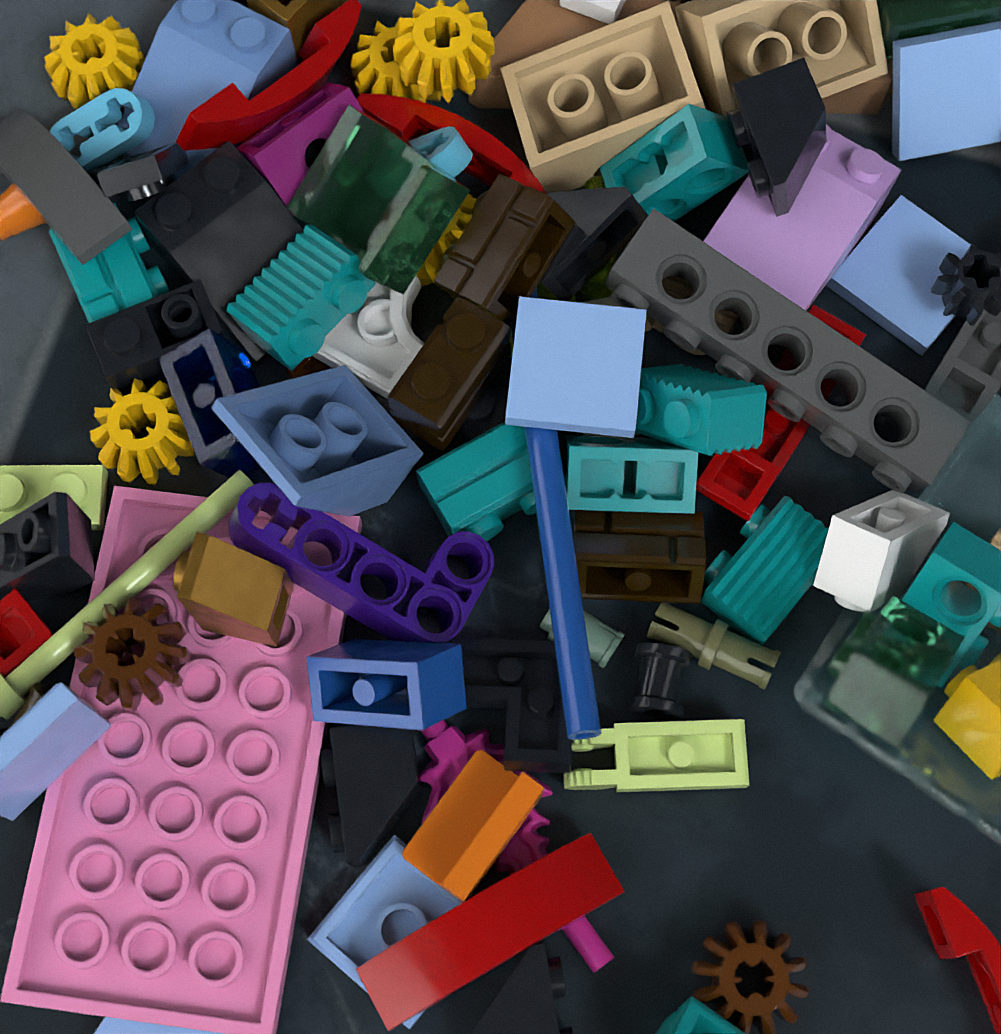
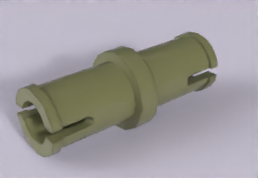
(714, 644)

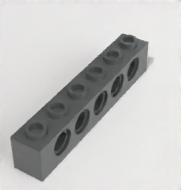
(924, 424)

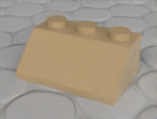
(748, 37)
(599, 95)

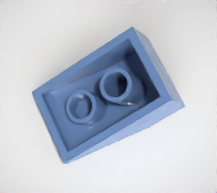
(200, 53)
(322, 440)

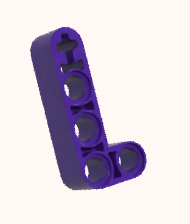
(354, 556)

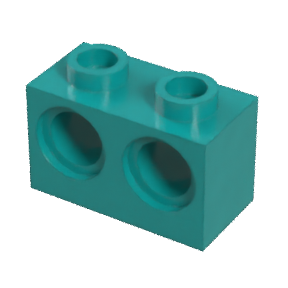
(679, 163)
(629, 474)
(947, 600)

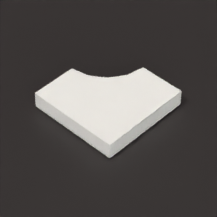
(375, 339)

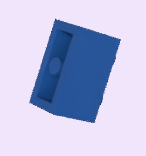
(387, 683)

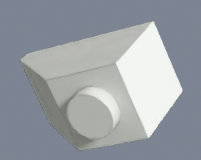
(877, 549)

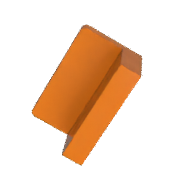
(472, 825)

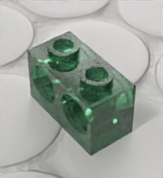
(890, 669)

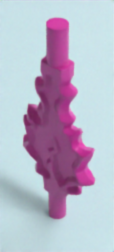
(449, 755)

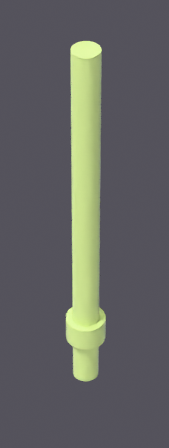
(127, 585)

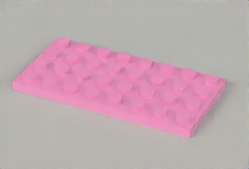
(187, 826)

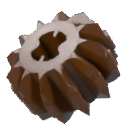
(118, 635)
(749, 954)

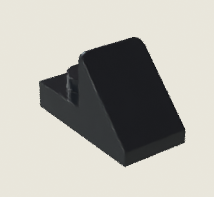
(602, 227)

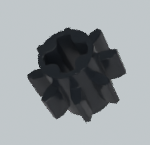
(970, 284)

